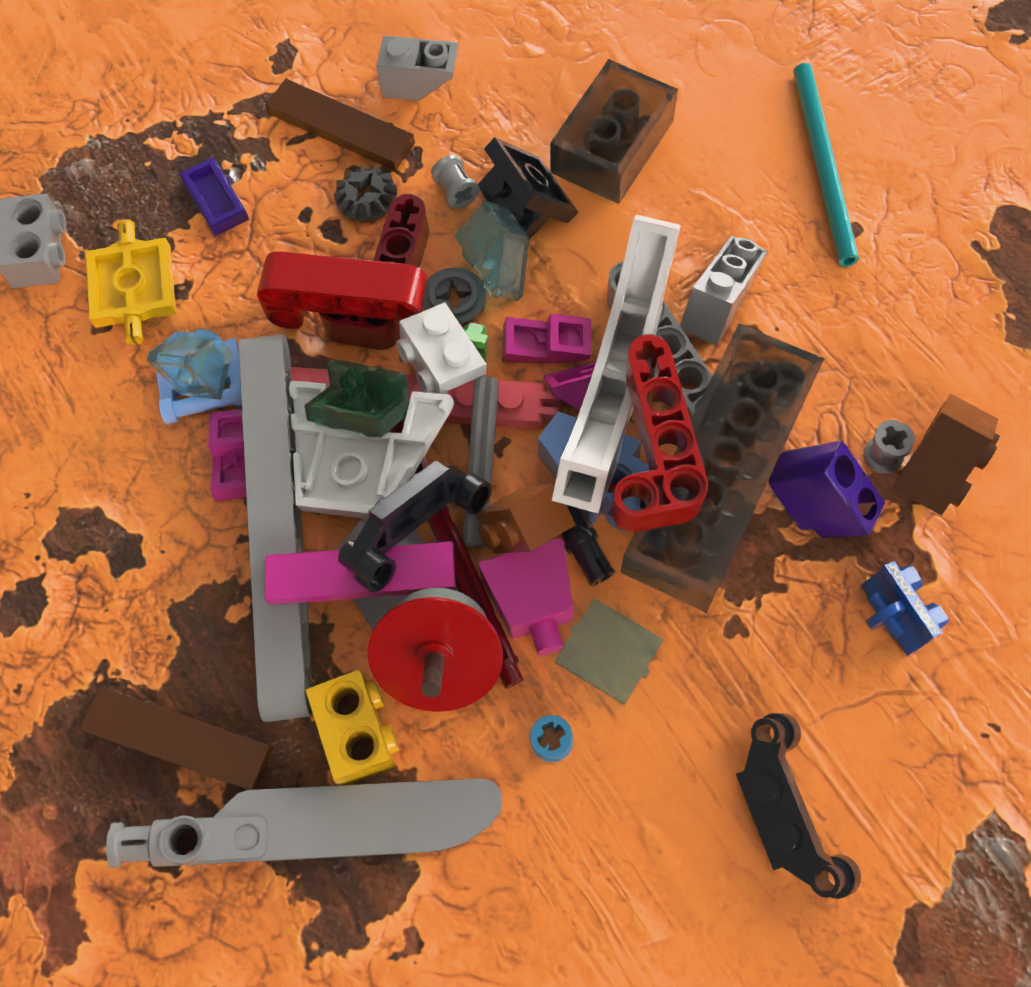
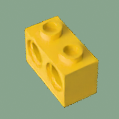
(343, 731)

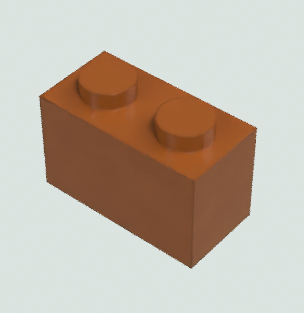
(523, 520)

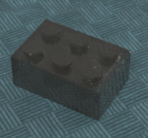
(613, 131)

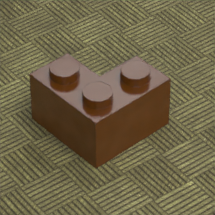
(947, 454)

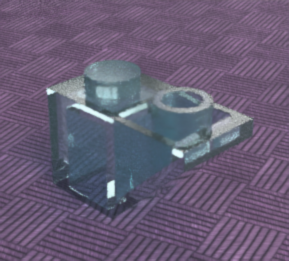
(497, 249)

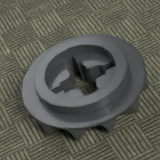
(371, 205)
(467, 286)

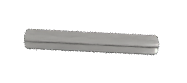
(481, 447)

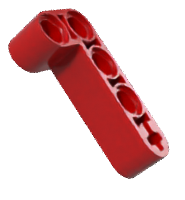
(337, 285)
(656, 430)

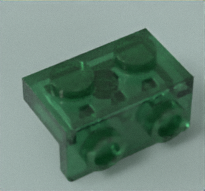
(360, 399)

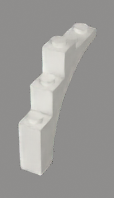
(602, 421)

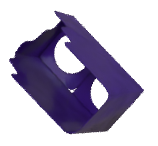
(819, 484)

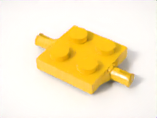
(130, 282)

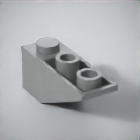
(722, 289)

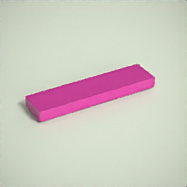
(322, 578)

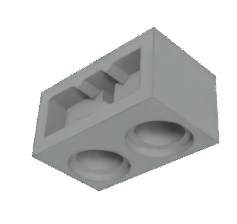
(31, 240)

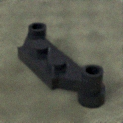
(403, 513)
(782, 814)

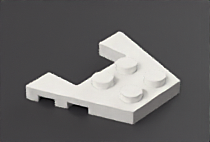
(350, 472)

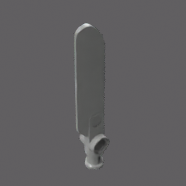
(319, 824)

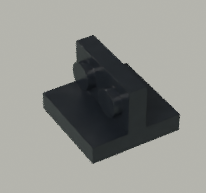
(525, 187)

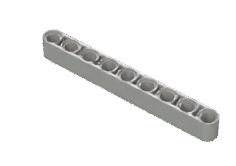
(273, 526)

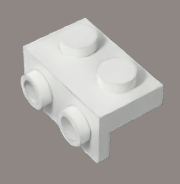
(439, 350)

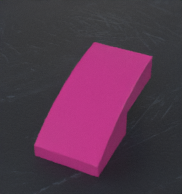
(553, 341)
(227, 449)

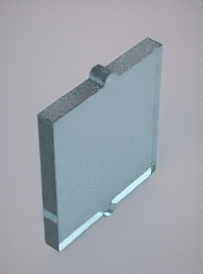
(609, 651)

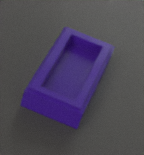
(214, 196)

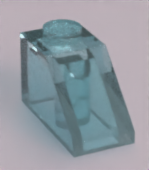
(193, 363)

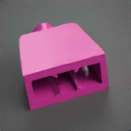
(531, 593)

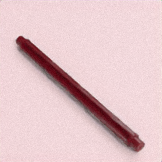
(468, 578)

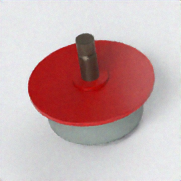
(435, 651)

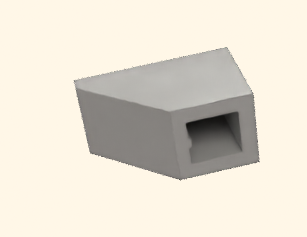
(414, 66)

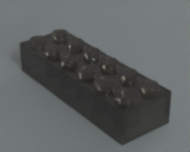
(739, 437)

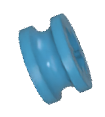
(537, 735)

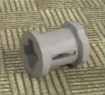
(451, 176)
(889, 446)

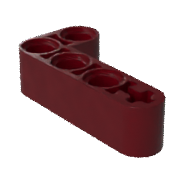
(404, 212)

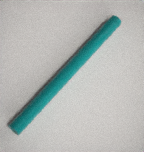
(826, 166)

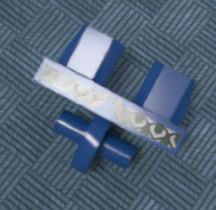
(900, 608)

